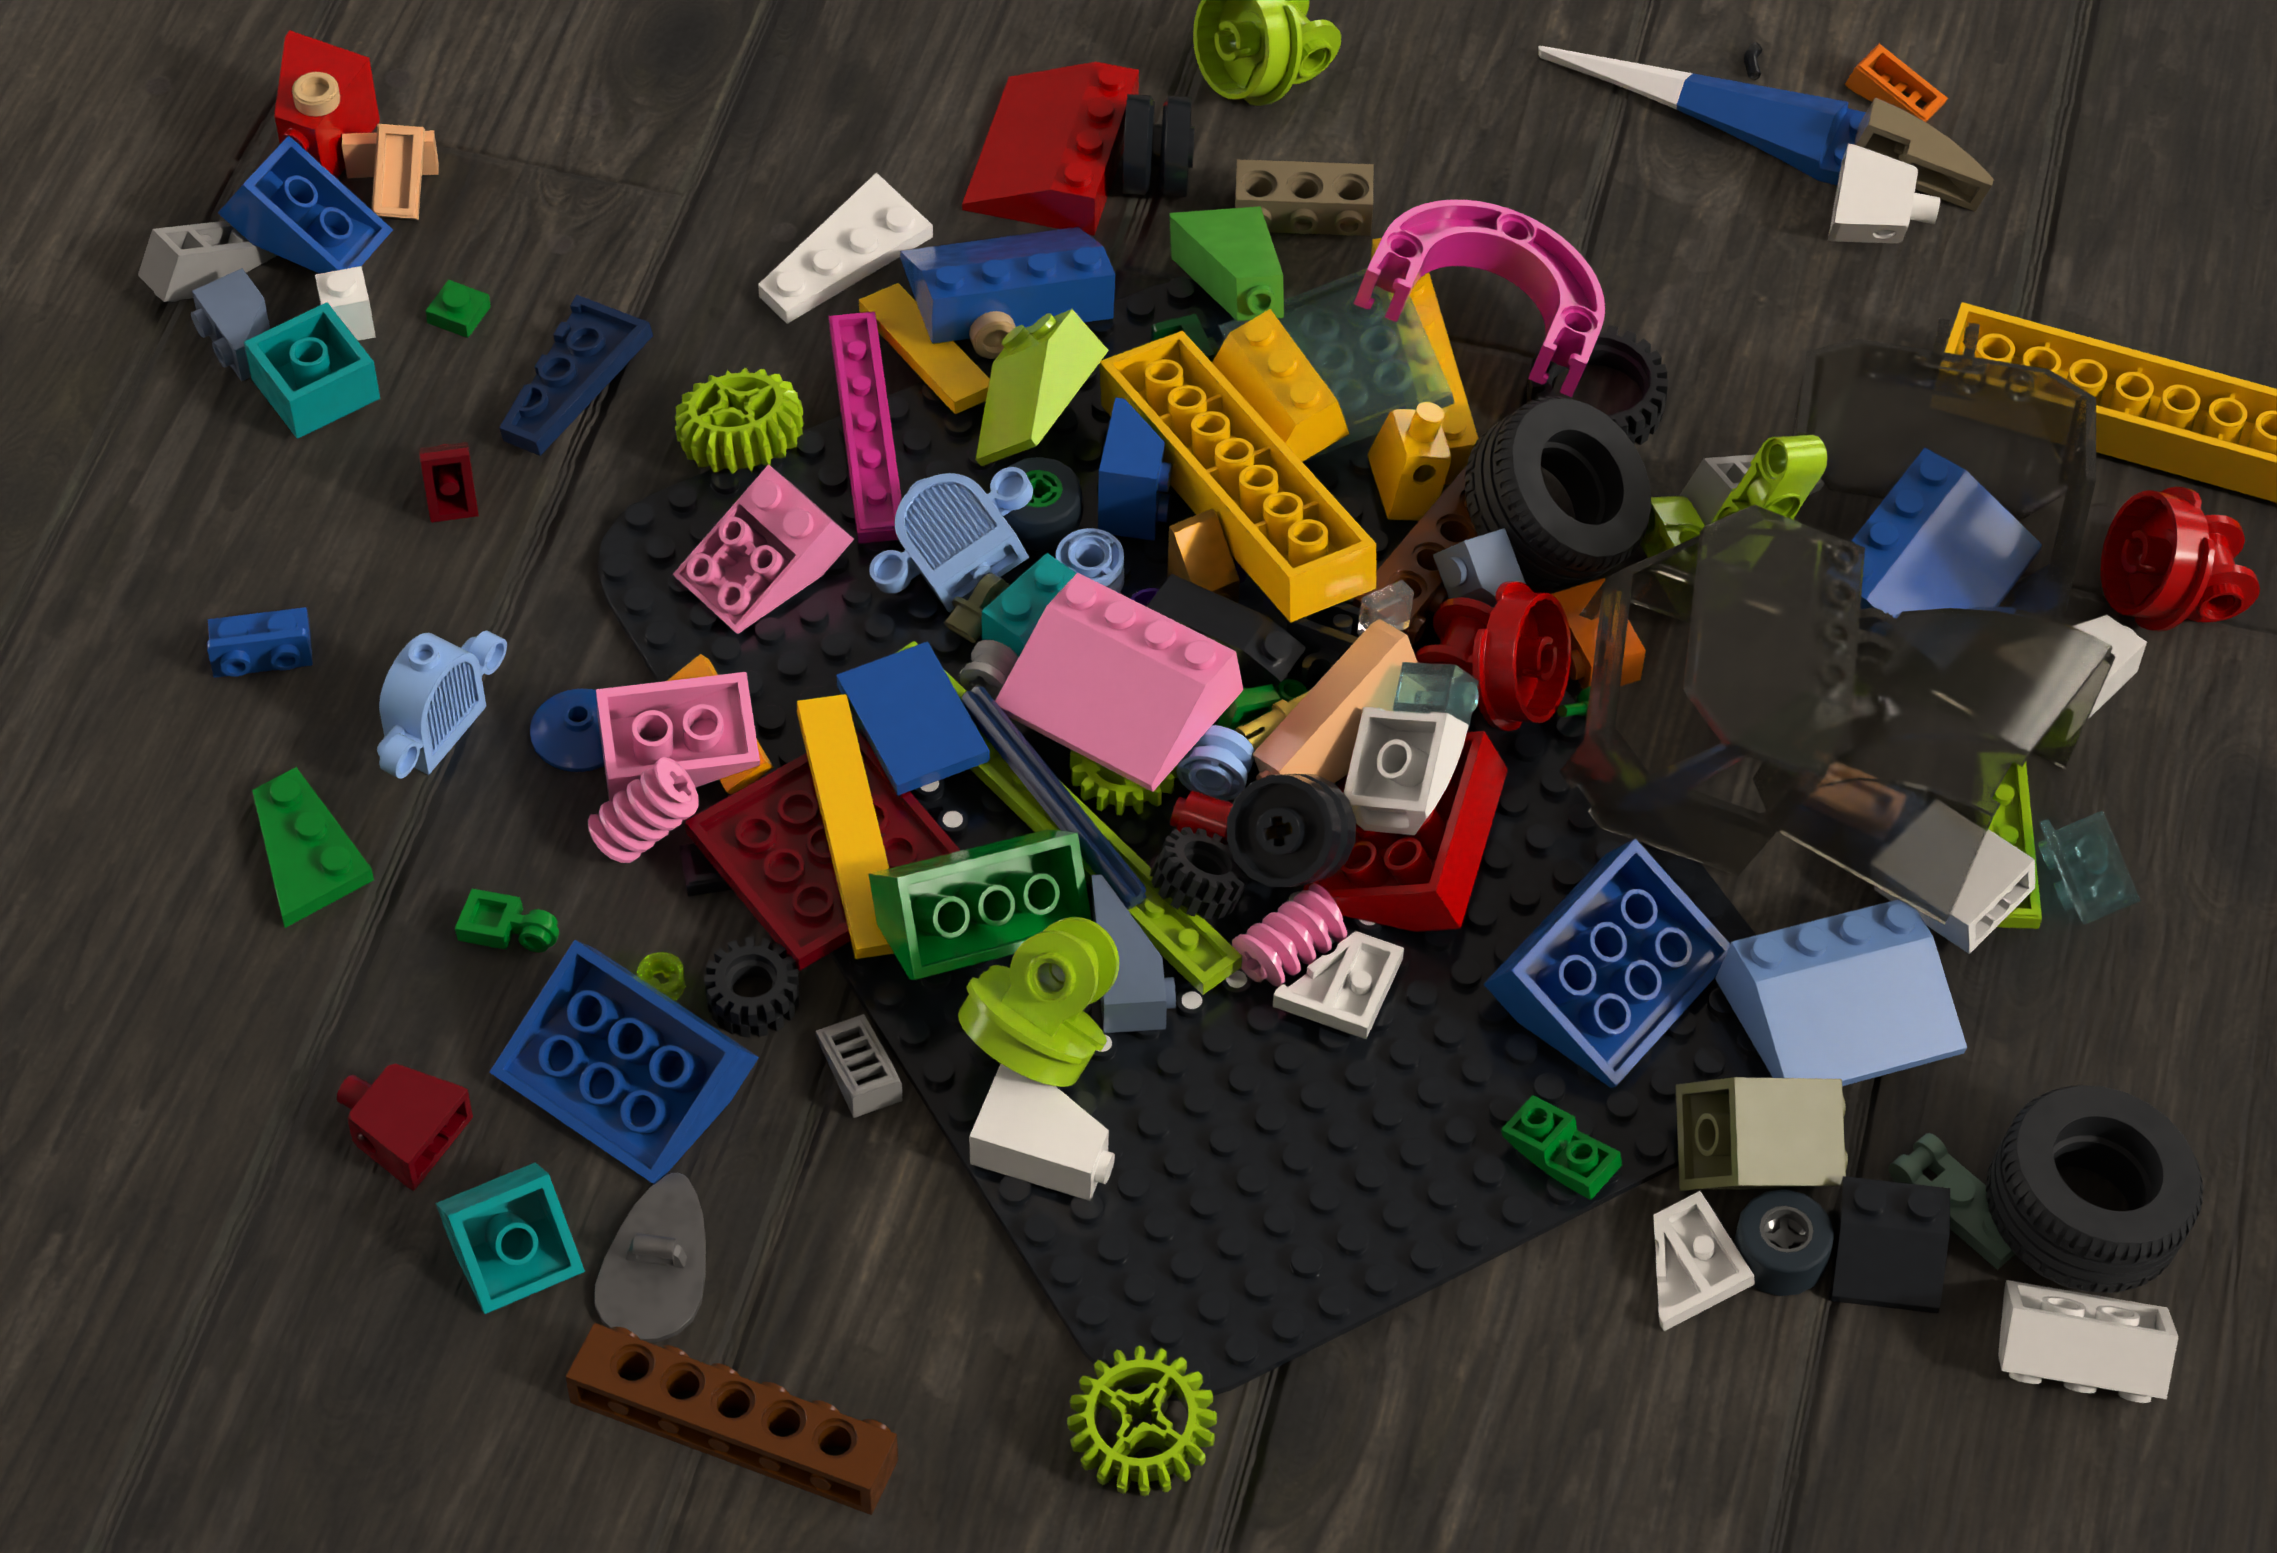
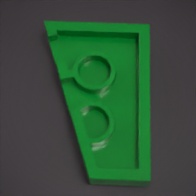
(306, 848)

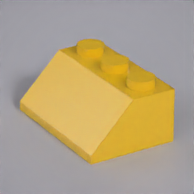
(1281, 385)

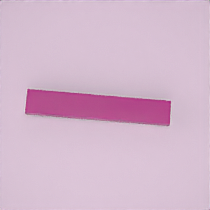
(866, 425)

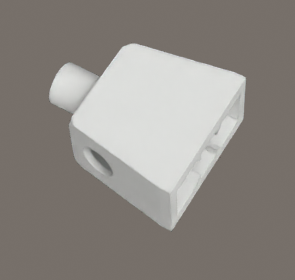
(1877, 199)

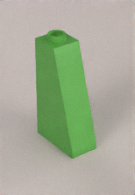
(1230, 259)

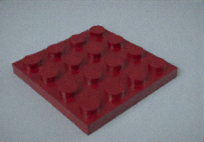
(778, 858)

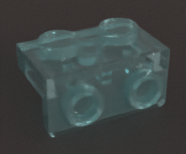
(2090, 867)

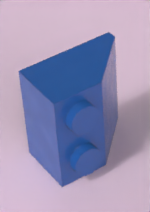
(1132, 477)

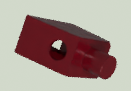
(405, 1119)

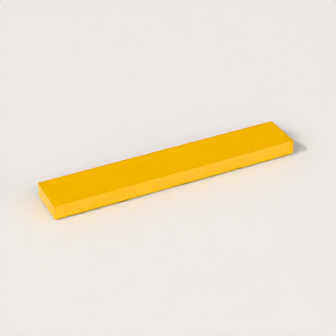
(846, 814)

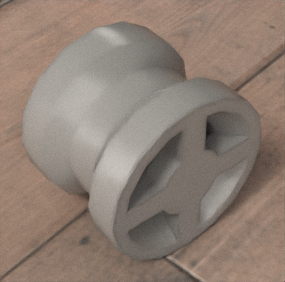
(989, 667)

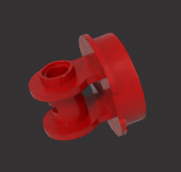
(2174, 562)
(1512, 649)

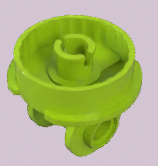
(1261, 47)
(1035, 1009)

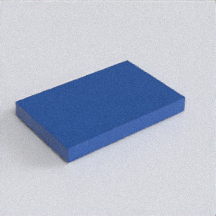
(913, 718)

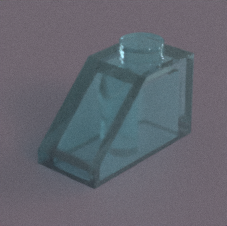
(1436, 689)

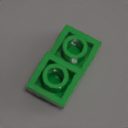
(1556, 1146)

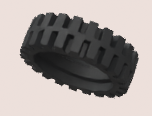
(1638, 364)

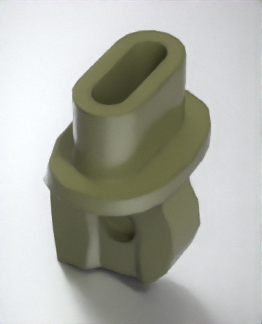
(967, 615)

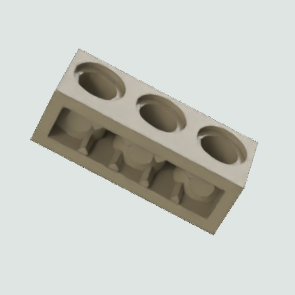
(1308, 195)

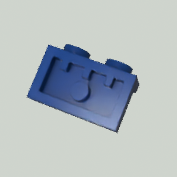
(259, 642)

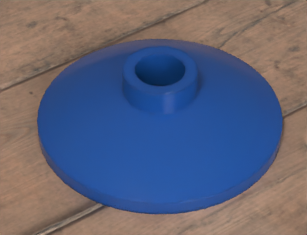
(561, 740)

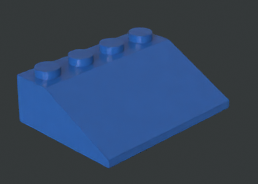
(1010, 275)
(1941, 543)
(1611, 965)
(622, 1062)

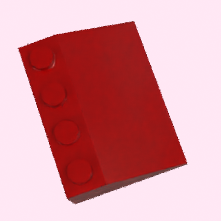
(1054, 146)
(1430, 875)

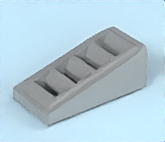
(871, 1094)

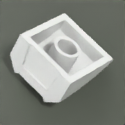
(1401, 767)

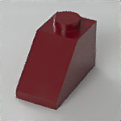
(449, 482)

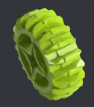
(739, 420)
(1123, 1406)

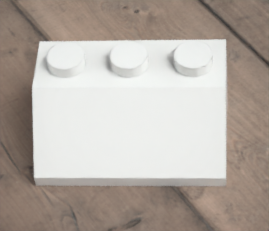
(2086, 1341)

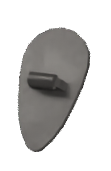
(656, 1264)

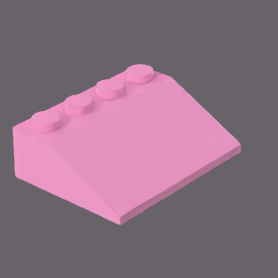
(1119, 682)

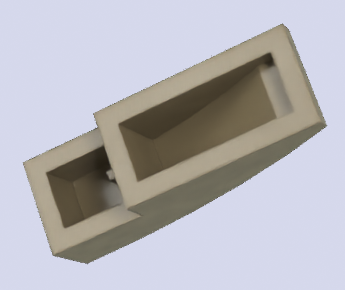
(1941, 163)

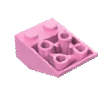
(762, 552)

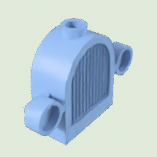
(954, 534)
(433, 699)

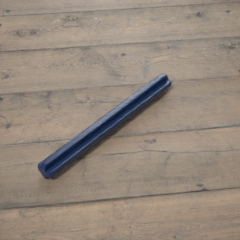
(1053, 795)

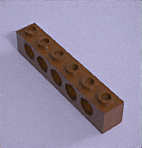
(1413, 559)
(747, 1441)

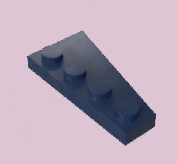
(578, 367)

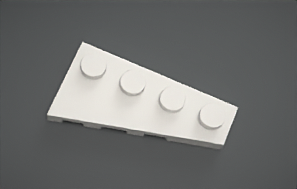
(845, 249)

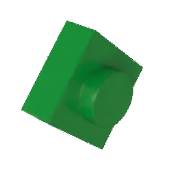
(458, 308)

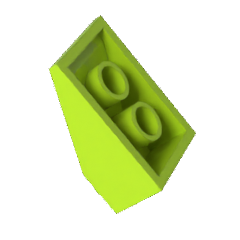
(1035, 382)

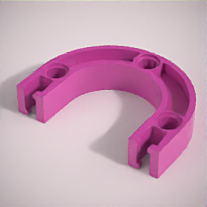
(1506, 245)

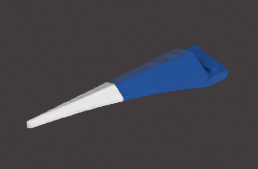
(1789, 125)

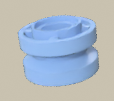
(1094, 555)
(1217, 764)

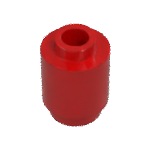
(1203, 813)

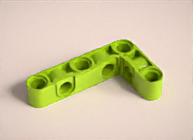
(1777, 480)

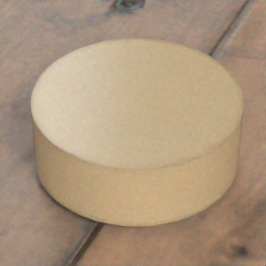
(316, 94)
(989, 331)

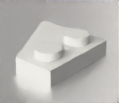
(1345, 985)
(1694, 1261)

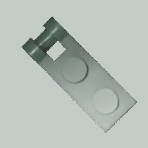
(1968, 1200)

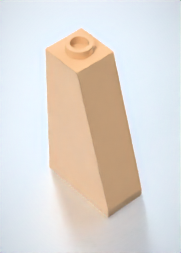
(1324, 725)

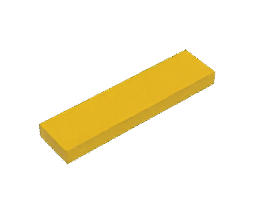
(940, 365)

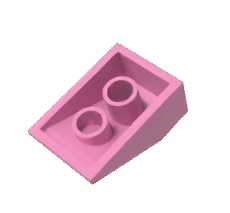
(694, 721)

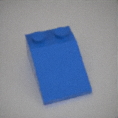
(304, 213)

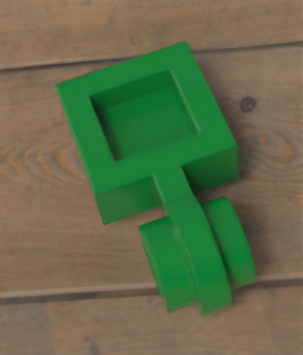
(1258, 701)
(495, 917)

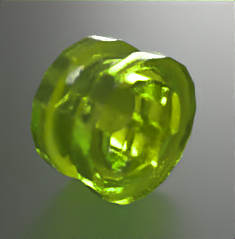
(670, 967)

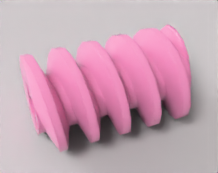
(644, 811)
(1290, 936)

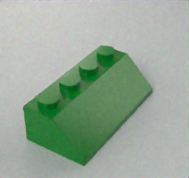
(979, 900)

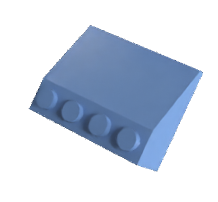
(1844, 995)

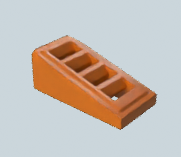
(1880, 69)

